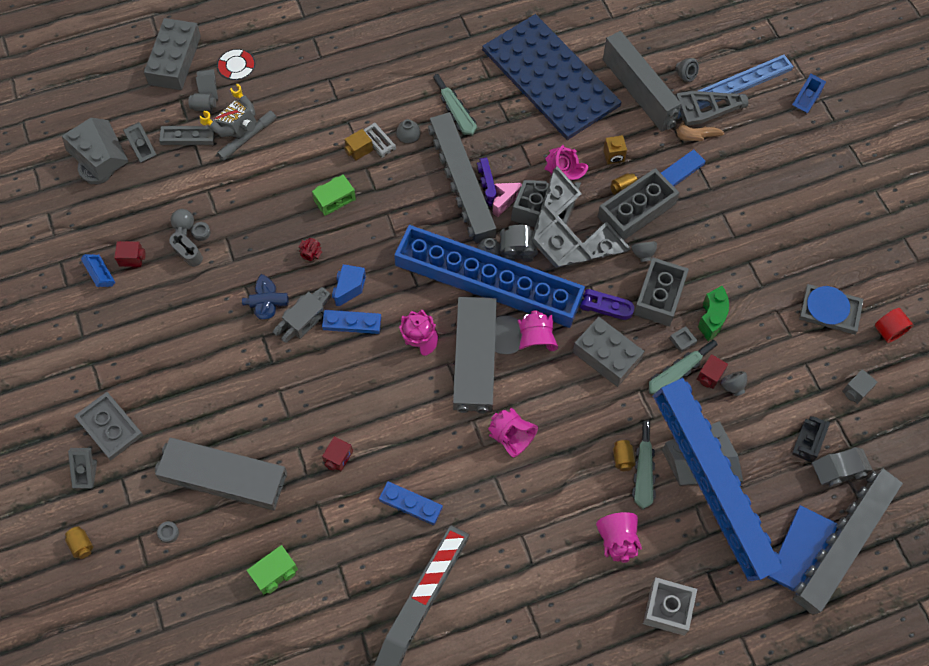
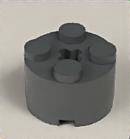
(517, 243)

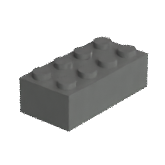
(172, 54)
(638, 204)

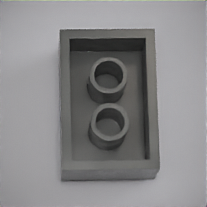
(661, 291)
(608, 351)

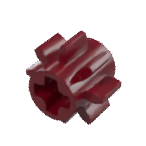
(310, 249)

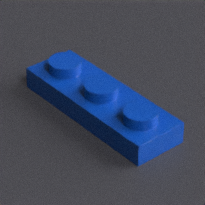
(351, 321)
(410, 503)

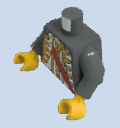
(233, 120)

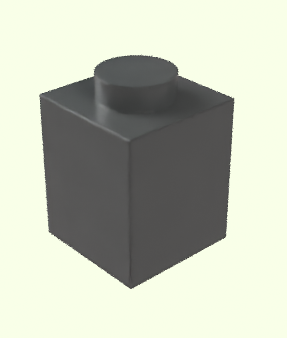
(859, 386)

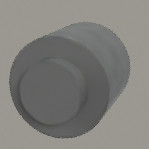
(202, 102)

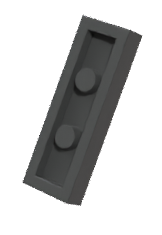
(186, 135)

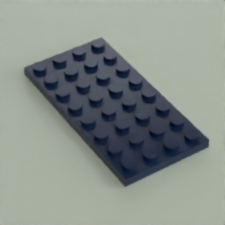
(551, 76)

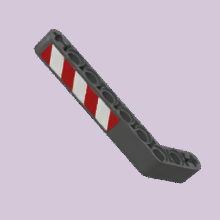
(422, 598)

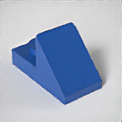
(809, 93)

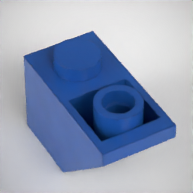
(350, 284)

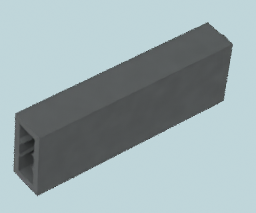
(641, 81)
(475, 355)
(221, 473)

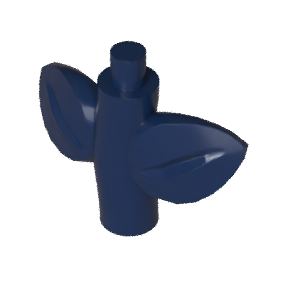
(265, 298)

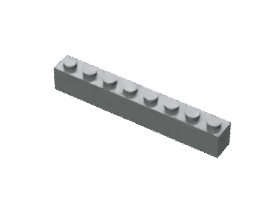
(462, 178)
(847, 541)

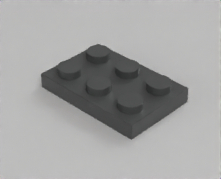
(849, 325)
(108, 425)

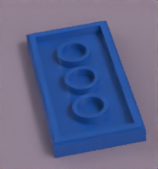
(801, 545)

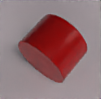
(893, 325)

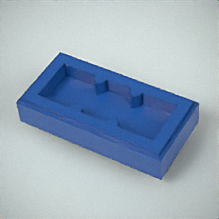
(98, 270)

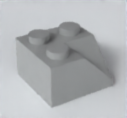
(670, 606)

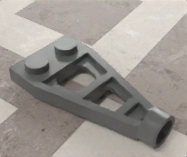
(691, 112)

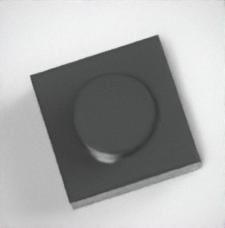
(683, 339)

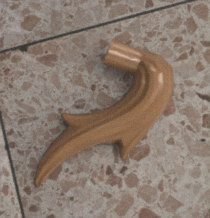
(688, 134)

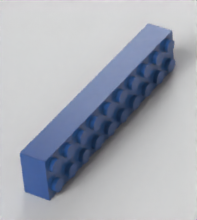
(488, 275)
(717, 481)

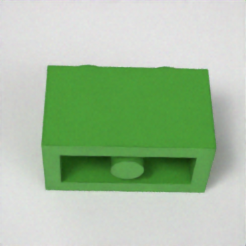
(333, 195)
(273, 570)

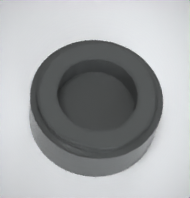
(200, 231)
(168, 532)

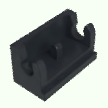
(810, 438)

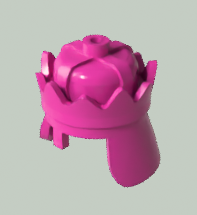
(567, 162)
(537, 330)
(419, 331)
(512, 431)
(619, 536)

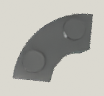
(842, 466)

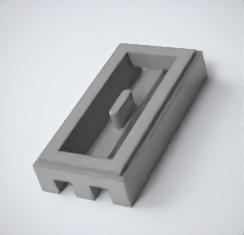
(392, 146)

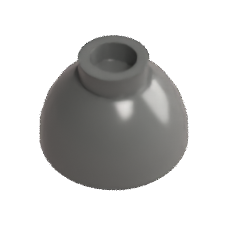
(687, 69)
(408, 131)
(490, 245)
(644, 250)
(735, 382)

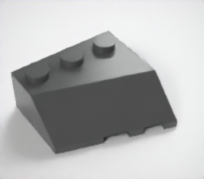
(95, 147)
(530, 200)
(680, 467)

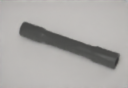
(231, 147)

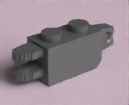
(303, 315)

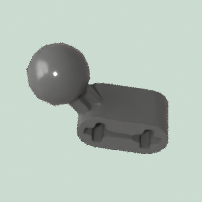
(182, 221)

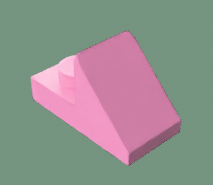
(506, 195)

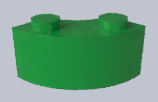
(716, 311)

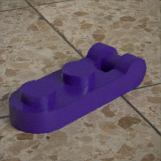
(486, 180)
(607, 305)

